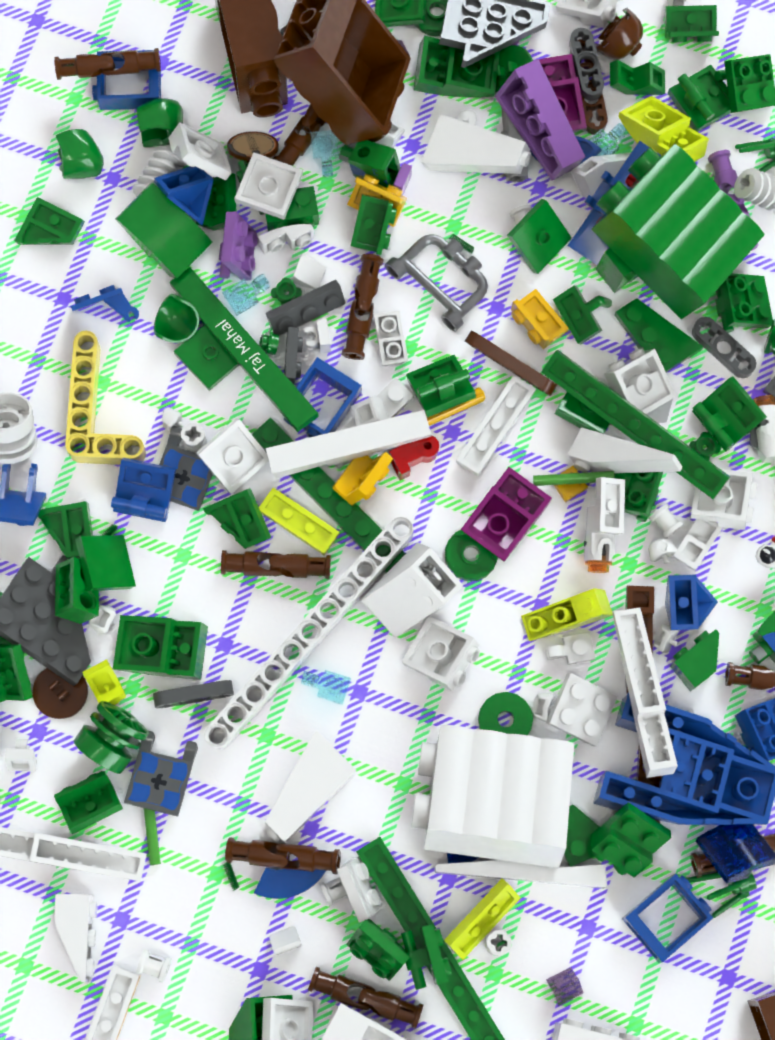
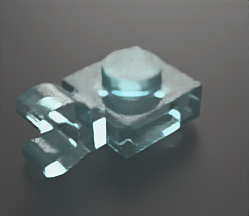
(608, 141)
(324, 147)
(243, 296)
(331, 686)

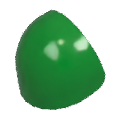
(176, 320)

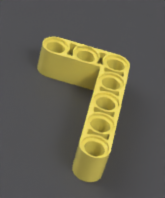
(87, 409)

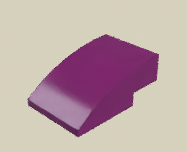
(566, 86)
(506, 514)

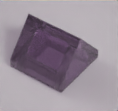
(565, 986)

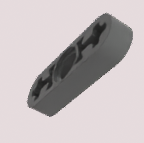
(591, 54)
(705, 339)
(193, 694)

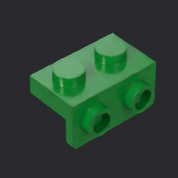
(691, 21)
(220, 202)
(301, 210)
(372, 224)
(13, 674)
(88, 801)

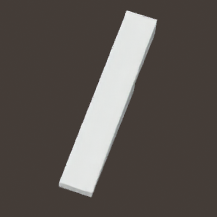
(347, 444)
(644, 693)
(71, 854)
(583, 876)

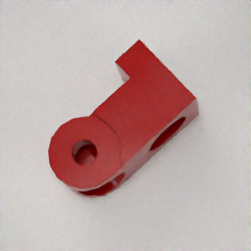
(412, 454)

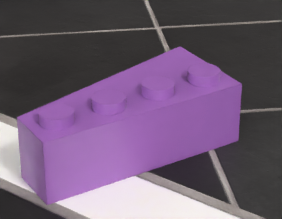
(540, 119)

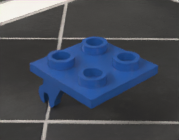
(113, 298)
(19, 506)

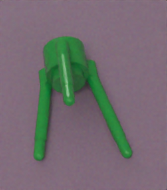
(767, 145)
(739, 887)

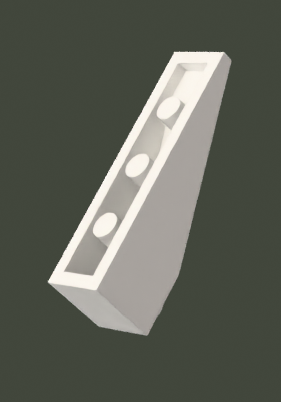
(603, 452)

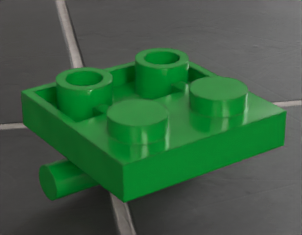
(749, 82)
(701, 98)
(743, 302)
(441, 385)
(729, 413)
(640, 492)
(378, 949)
(427, 956)

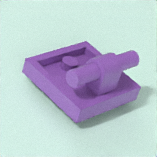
(237, 248)

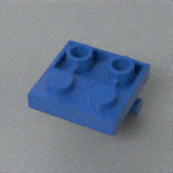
(144, 490)
(759, 728)

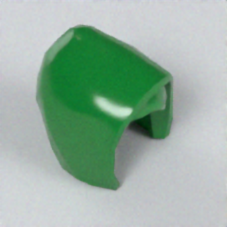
(158, 120)
(79, 155)

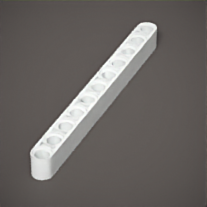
(306, 646)

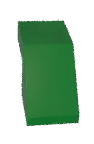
(641, 80)

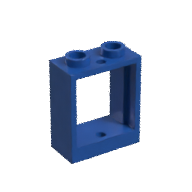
(124, 102)
(338, 381)
(644, 934)

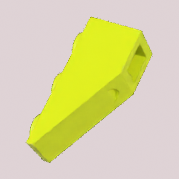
(567, 614)

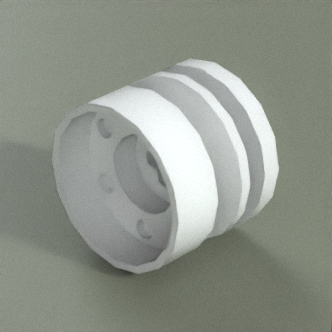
(17, 428)

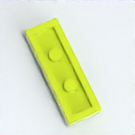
(298, 521)
(482, 919)

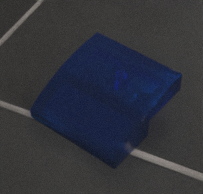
(736, 850)

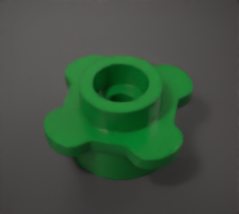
(286, 285)
(269, 342)
(706, 439)

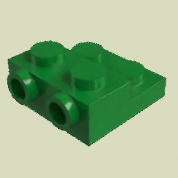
(629, 840)

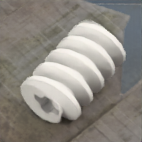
(161, 164)
(756, 188)

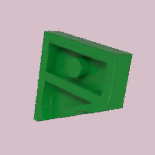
(49, 226)
(241, 518)
(66, 524)

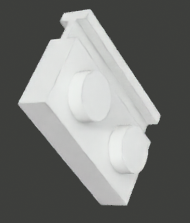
(358, 888)

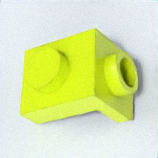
(104, 683)

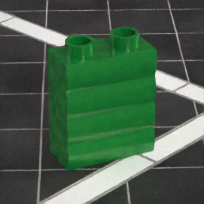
(676, 229)

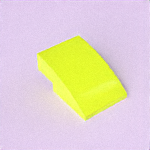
(661, 127)

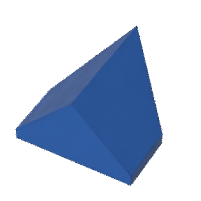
(188, 190)
(687, 602)

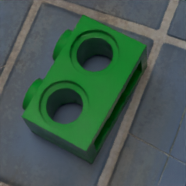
(71, 595)

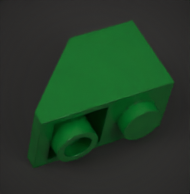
(699, 662)

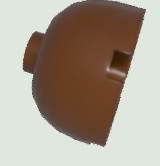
(621, 36)

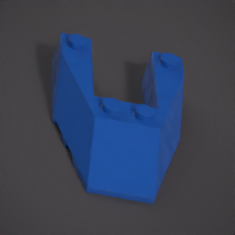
(712, 784)

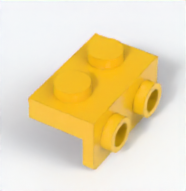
(369, 186)
(538, 318)
(361, 476)

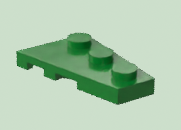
(655, 332)

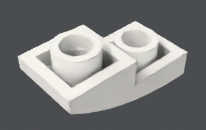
(295, 236)
(390, 338)

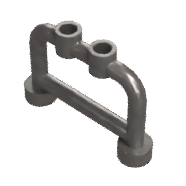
(452, 251)

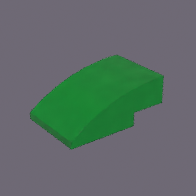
(441, 71)
(163, 231)
(160, 647)

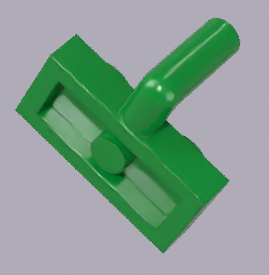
(578, 313)

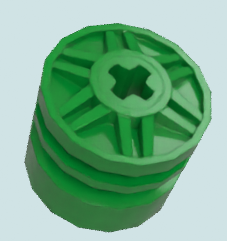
(108, 741)

